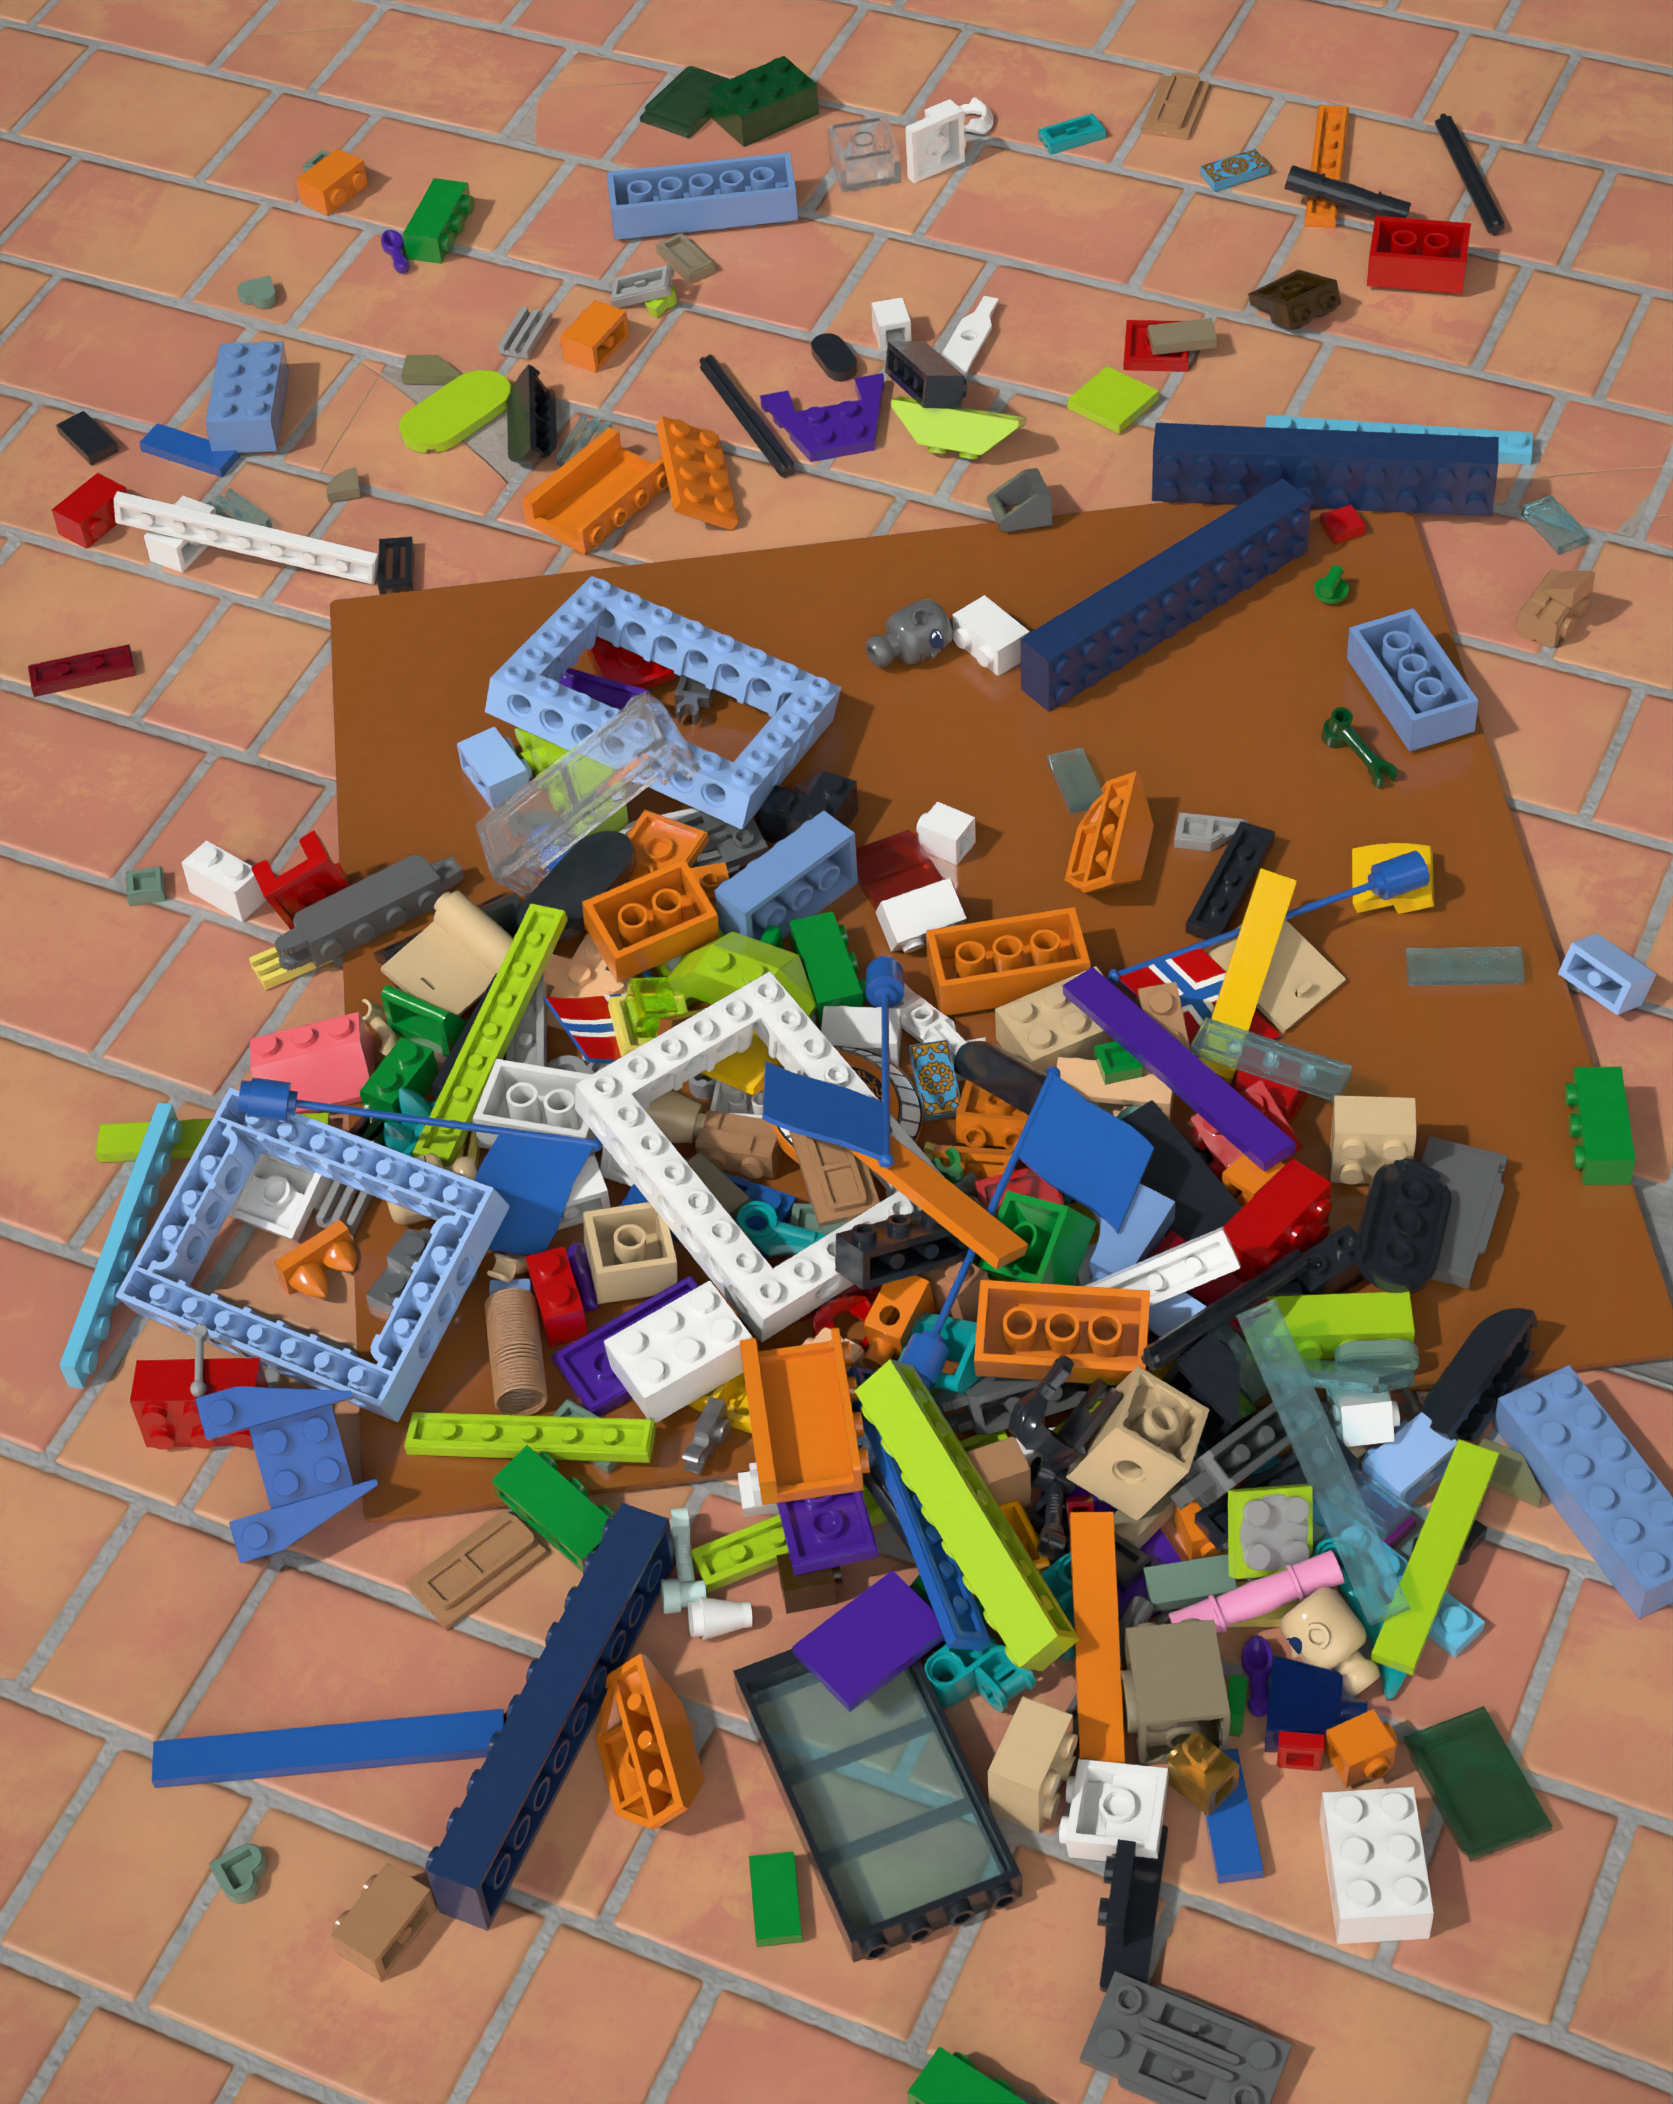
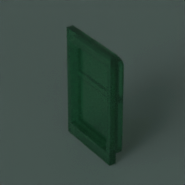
(683, 103)
(1476, 1784)

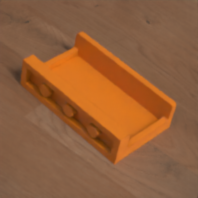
(594, 493)
(804, 1420)

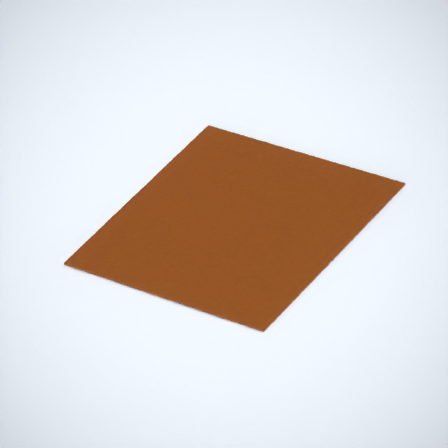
(1212, 724)

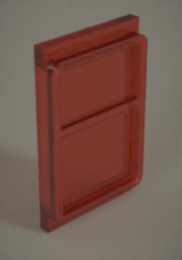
(894, 867)

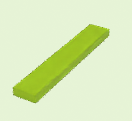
(123, 1140)
(508, 1434)
(1436, 1556)

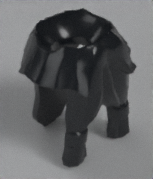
(1066, 1446)

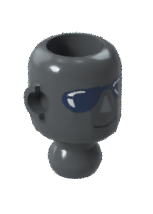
(911, 634)

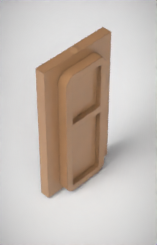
(1176, 106)
(835, 1180)
(476, 1569)

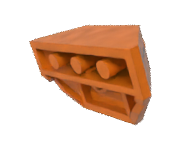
(1112, 838)
(646, 1746)

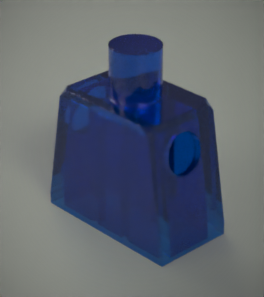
(1306, 1700)

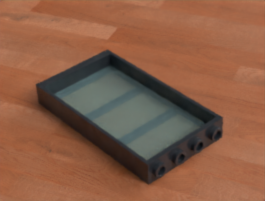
(879, 1804)

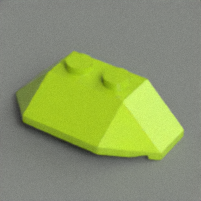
(961, 430)
(733, 963)

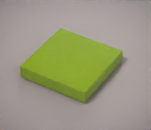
(1112, 399)

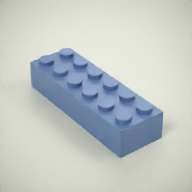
(702, 196)
(1595, 1484)

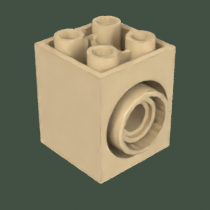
(1141, 1445)

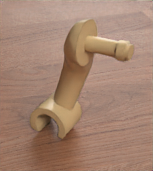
(385, 1032)
(508, 1266)

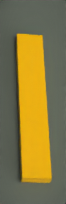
(1252, 957)

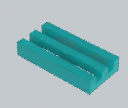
(1071, 134)

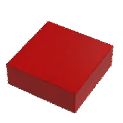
(1342, 524)
(1300, 1751)

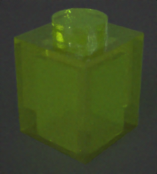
(647, 1002)

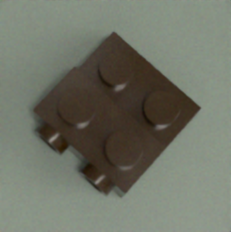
(1297, 298)

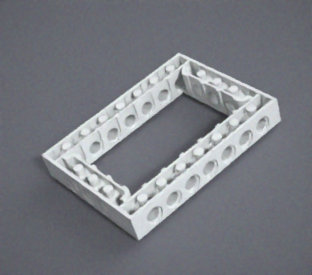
(615, 1107)

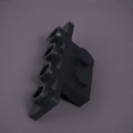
(1130, 1911)

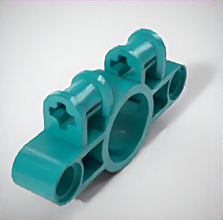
(991, 1670)

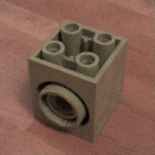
(1173, 1687)

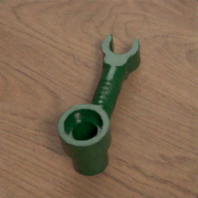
(1338, 733)

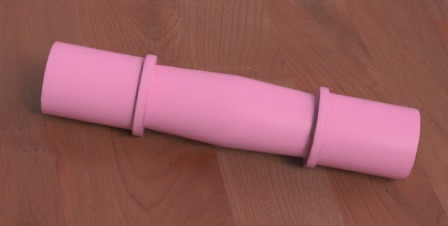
(1265, 1593)

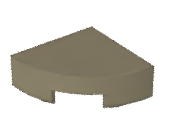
(344, 486)

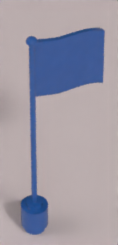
(834, 1111)
(1072, 1150)
(523, 1166)

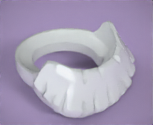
(978, 125)

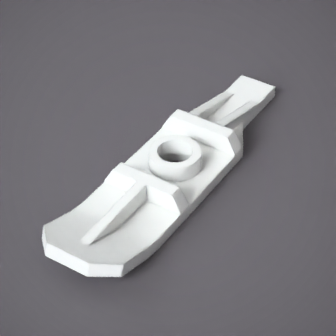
(970, 336)
(934, 1025)

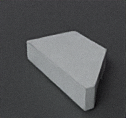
(1204, 831)

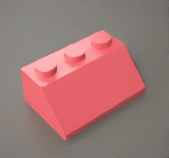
(320, 1059)

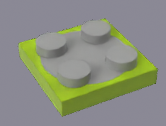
(1269, 1529)

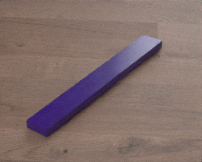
(1179, 1069)

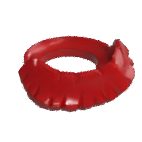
(854, 1304)

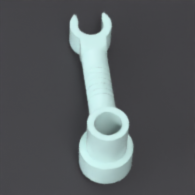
(680, 1591)

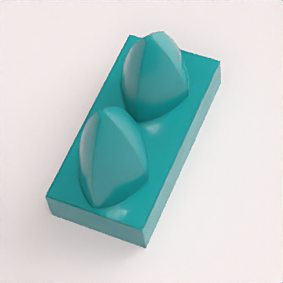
(405, 1135)

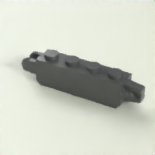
(366, 910)
(992, 1400)
(1234, 1458)

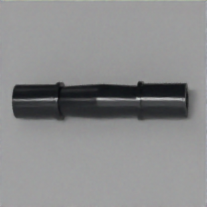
(1344, 194)

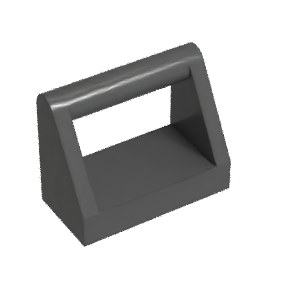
(1032, 495)

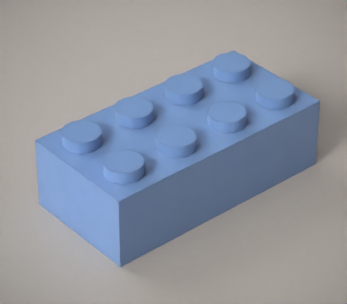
(247, 397)
(1412, 679)
(790, 879)

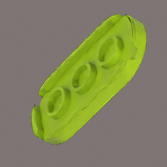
(455, 411)

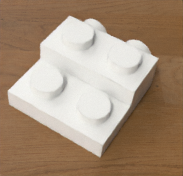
(935, 141)
(280, 1197)
(1114, 1804)

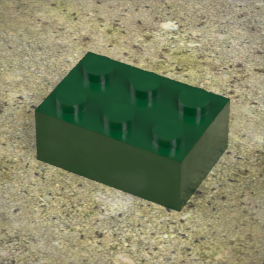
(763, 101)

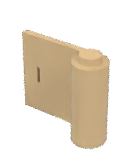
(451, 955)
(1292, 970)

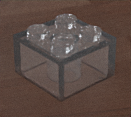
(864, 154)

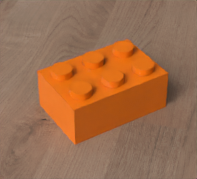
(650, 920)

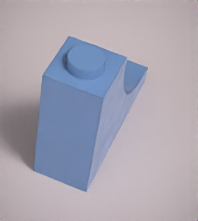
(1139, 1235)

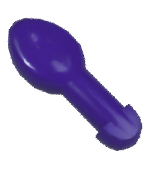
(393, 244)
(581, 1271)
(1257, 1665)

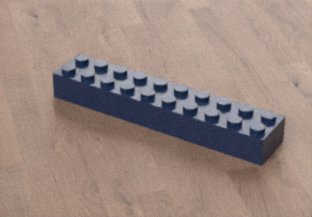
(1328, 466)
(1164, 595)
(550, 1718)

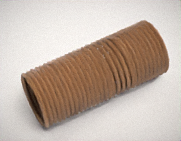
(515, 1352)

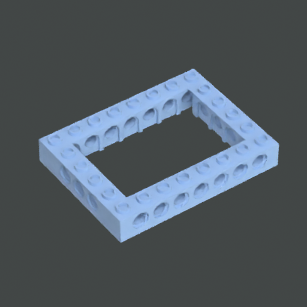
(800, 703)
(464, 1228)

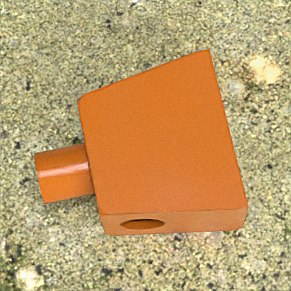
(893, 1318)

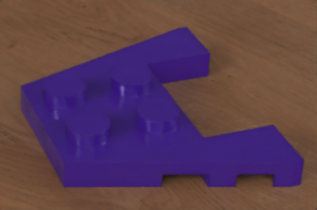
(831, 429)

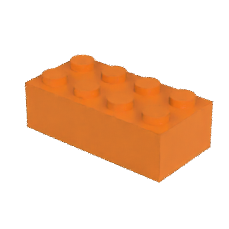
(1003, 959)
(1033, 1324)

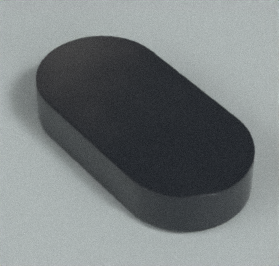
(834, 357)

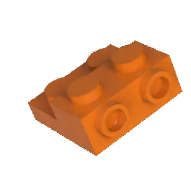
(987, 1119)

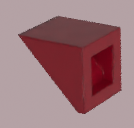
(1078, 1504)

